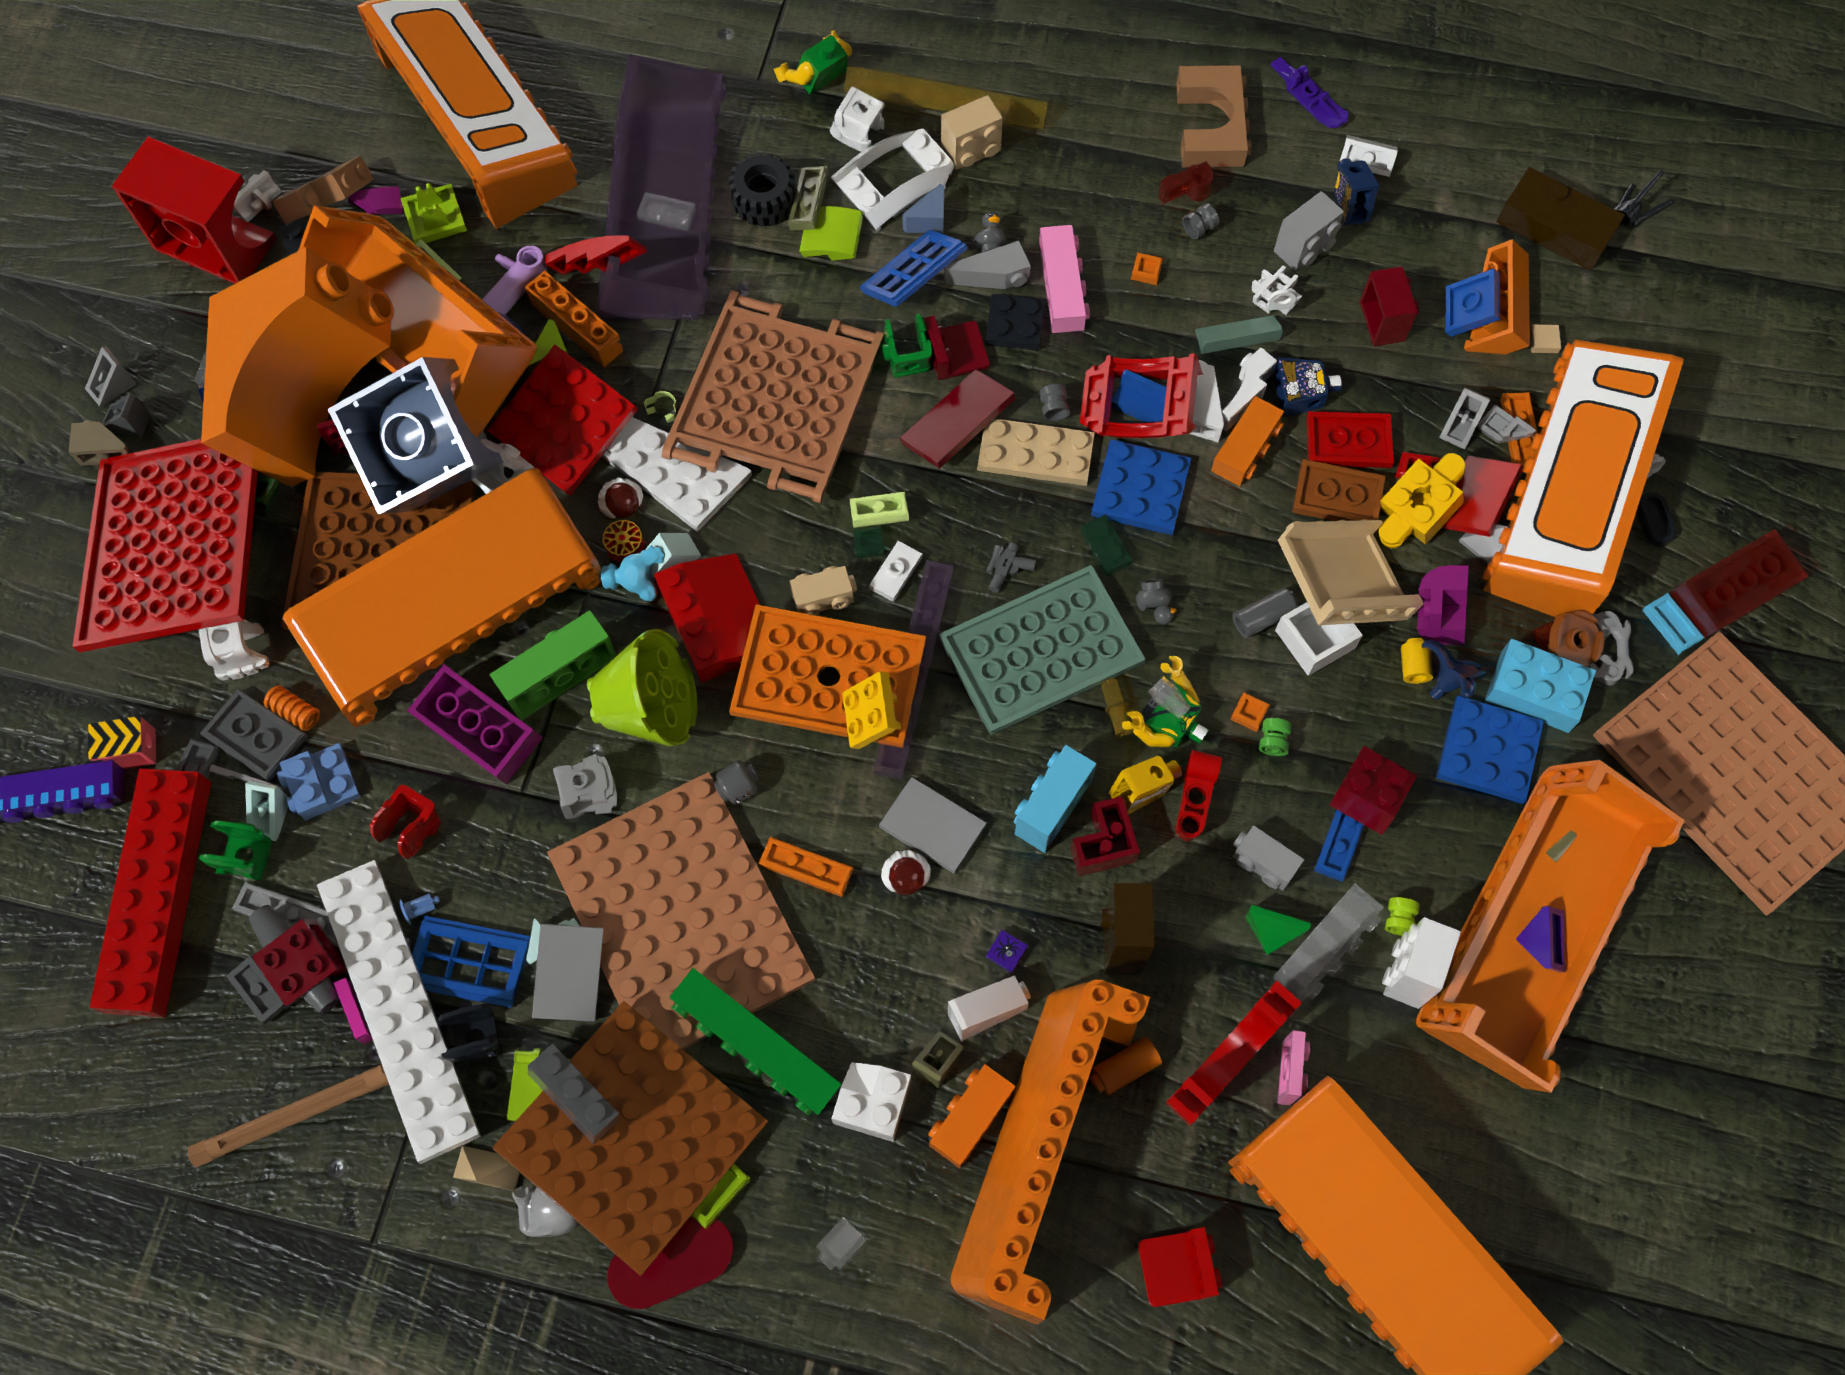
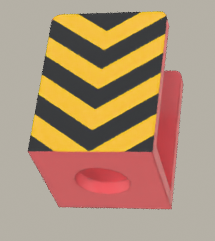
(125, 741)

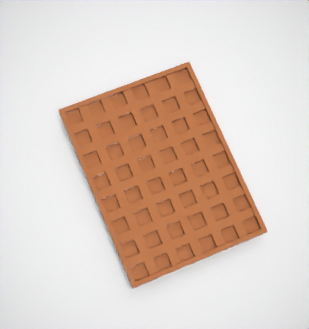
(1739, 768)
(676, 897)

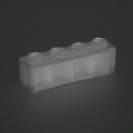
(1328, 942)

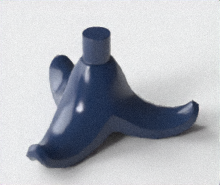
(1453, 672)

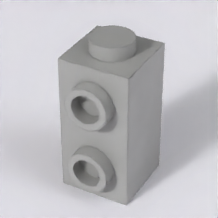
(1266, 858)

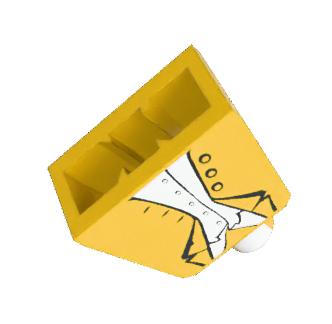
(1145, 782)

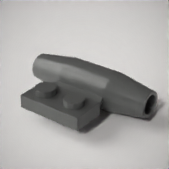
(254, 986)

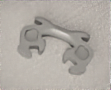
(1609, 671)

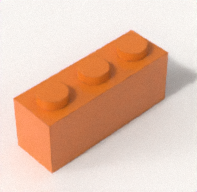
(1248, 441)
(970, 1115)

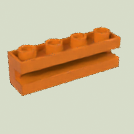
(574, 319)

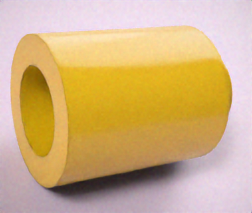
(1416, 662)

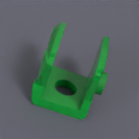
(909, 363)
(240, 836)

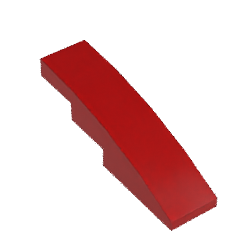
(593, 253)

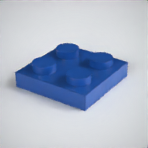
(1472, 302)

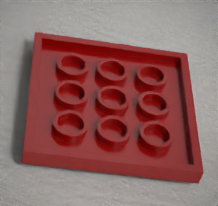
(563, 419)

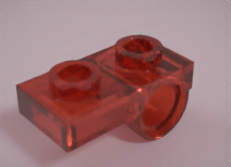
(1193, 181)

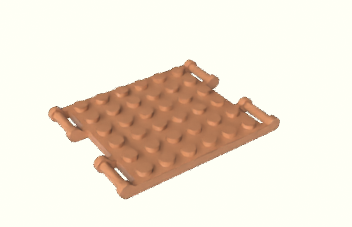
(774, 395)

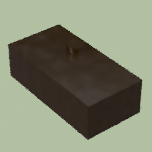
(1559, 218)
(1128, 928)

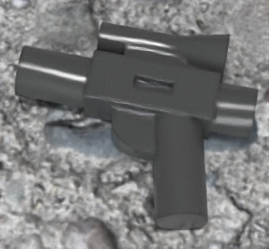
(1006, 563)

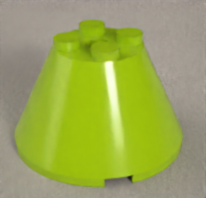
(646, 691)

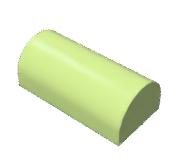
(879, 509)

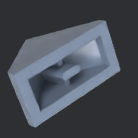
(926, 213)

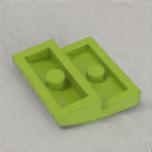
(835, 234)

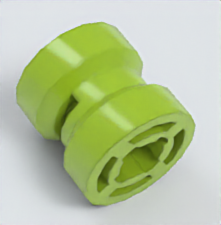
(1402, 915)

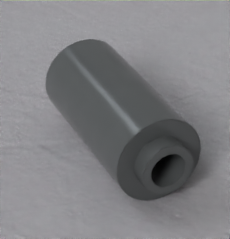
(1264, 612)

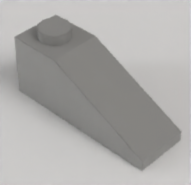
(995, 268)

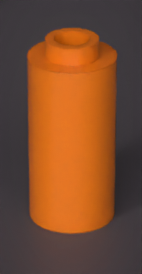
(1125, 1066)

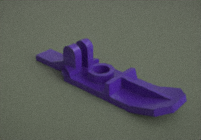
(1318, 101)

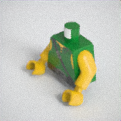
(818, 64)
(1160, 727)

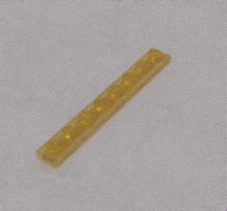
(943, 95)

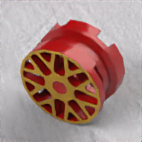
(623, 540)

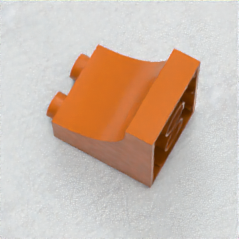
(283, 356)

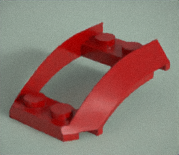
(1179, 398)

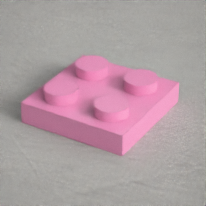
(1291, 1078)

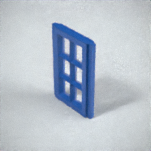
(913, 283)
(475, 934)

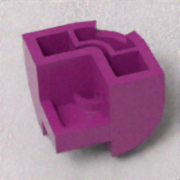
(1444, 607)

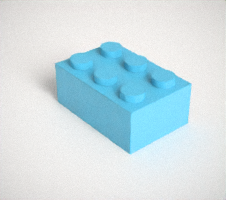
(1540, 685)
(1053, 798)

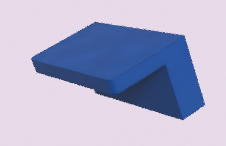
(1140, 398)

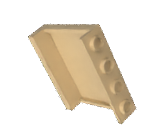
(1345, 572)

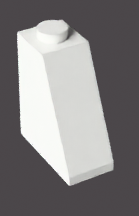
(1207, 405)
(987, 1006)

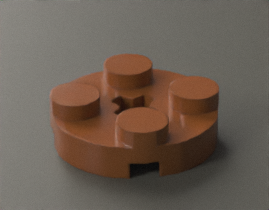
(1563, 633)

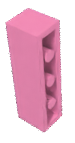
(1062, 279)

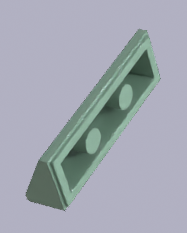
(1238, 334)

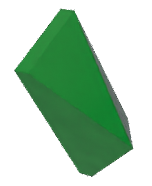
(1275, 929)

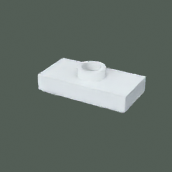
(895, 571)

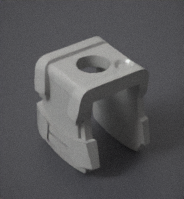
(586, 787)

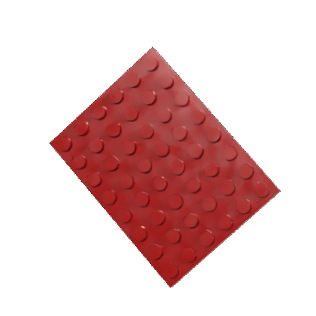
(166, 545)

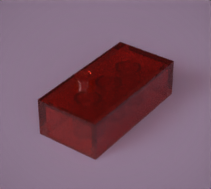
(1739, 583)

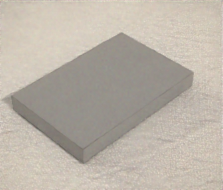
(932, 825)
(567, 972)

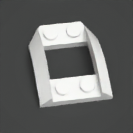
(870, 201)

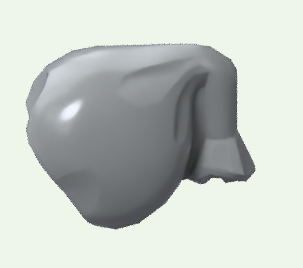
(541, 1215)

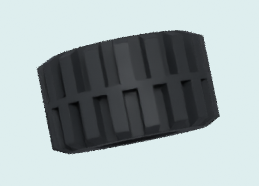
(762, 172)

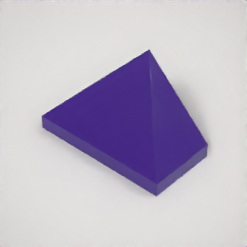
(1546, 938)

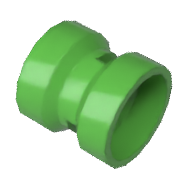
(1275, 737)

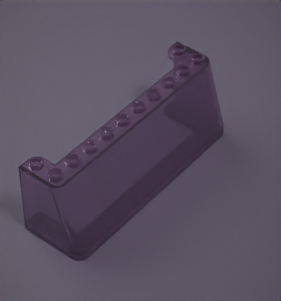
(665, 150)

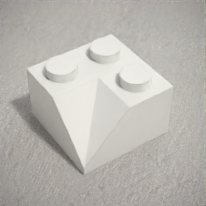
(872, 1100)

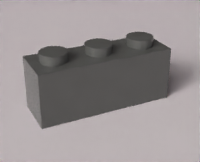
(573, 1093)

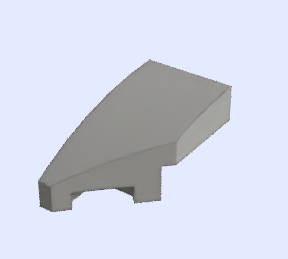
(1503, 427)

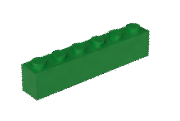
(755, 1042)

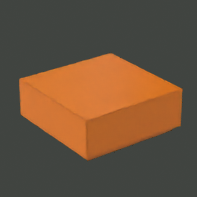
(1147, 268)
(1250, 712)

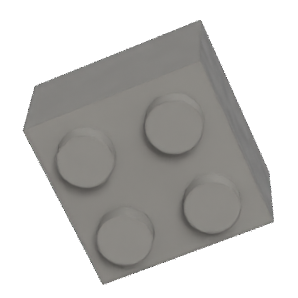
(1308, 231)

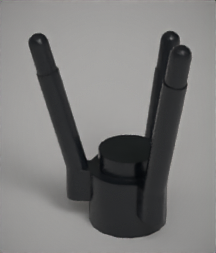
(1632, 207)

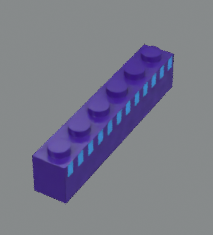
(61, 790)

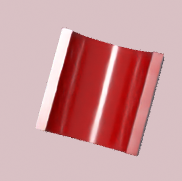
(188, 209)

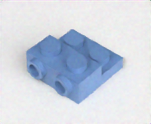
(318, 781)

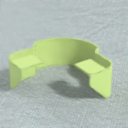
(669, 417)

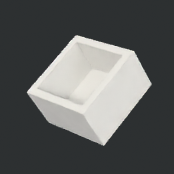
(1314, 644)

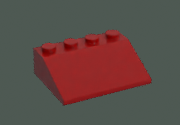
(711, 611)

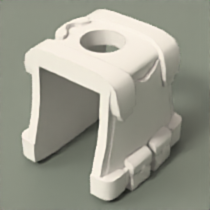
(226, 650)

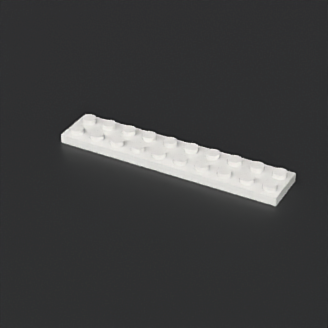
(398, 1012)

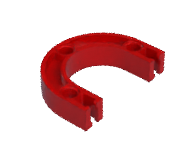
(1233, 1053)

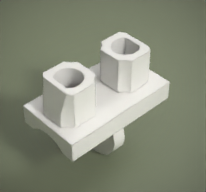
(256, 195)

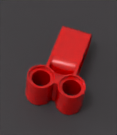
(1200, 775)

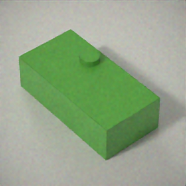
(554, 665)

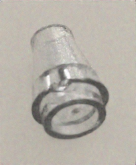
(1169, 697)

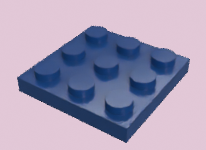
(1141, 487)
(1490, 749)

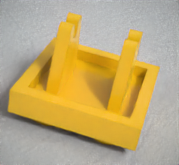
(870, 710)

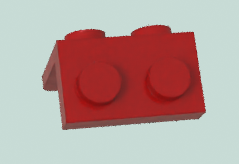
(1179, 1268)

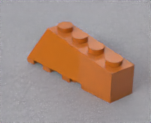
(1513, 328)

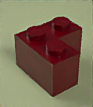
(1111, 844)

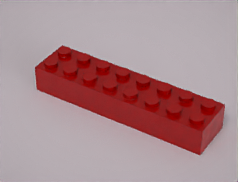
(151, 893)

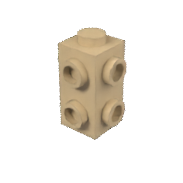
(823, 590)

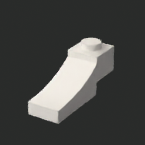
(1254, 372)

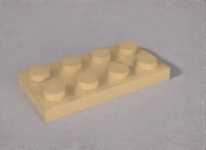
(1036, 451)

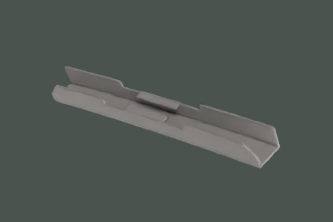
(231, 775)

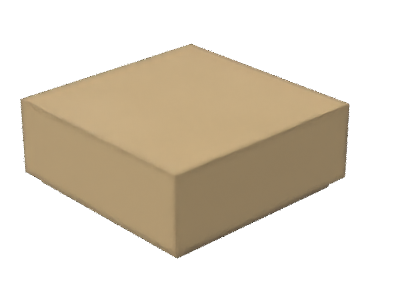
(1545, 338)

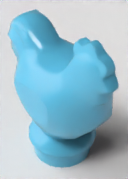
(634, 573)

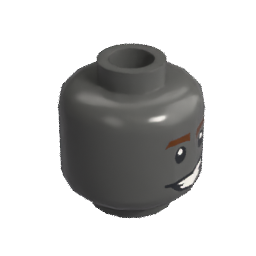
(737, 782)

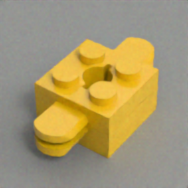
(1422, 501)

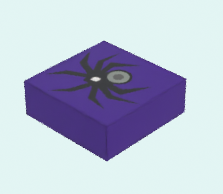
(1006, 951)

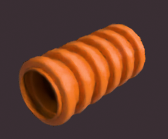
(291, 708)

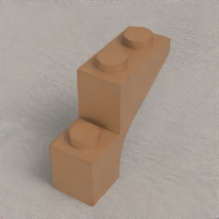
(324, 190)

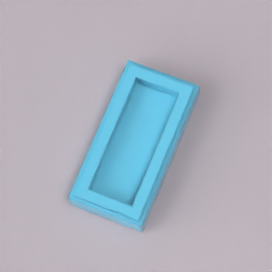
(1673, 623)

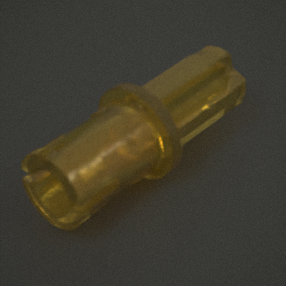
(1115, 706)

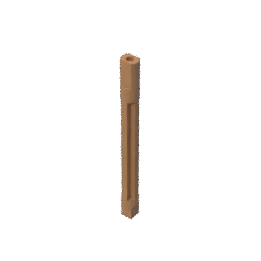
(287, 1116)

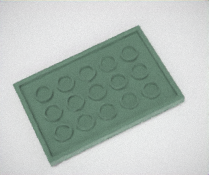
(1041, 649)

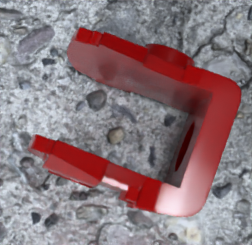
(415, 833)

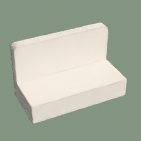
(1377, 155)

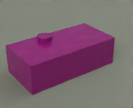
(475, 724)

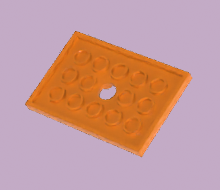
(791, 648)

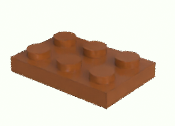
(1337, 492)

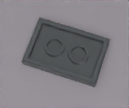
(253, 734)

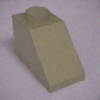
(93, 442)

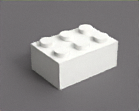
(1420, 962)

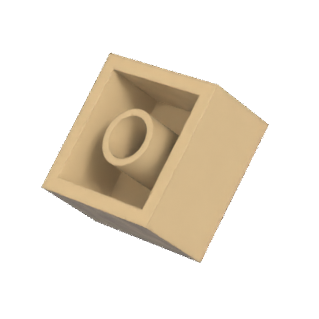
(971, 132)

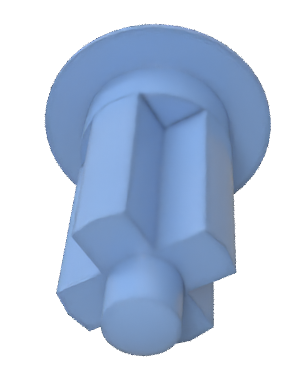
(418, 906)

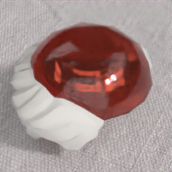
(620, 498)
(905, 872)

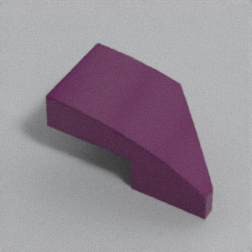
(378, 200)

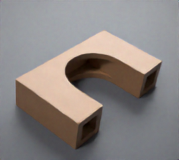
(1222, 88)

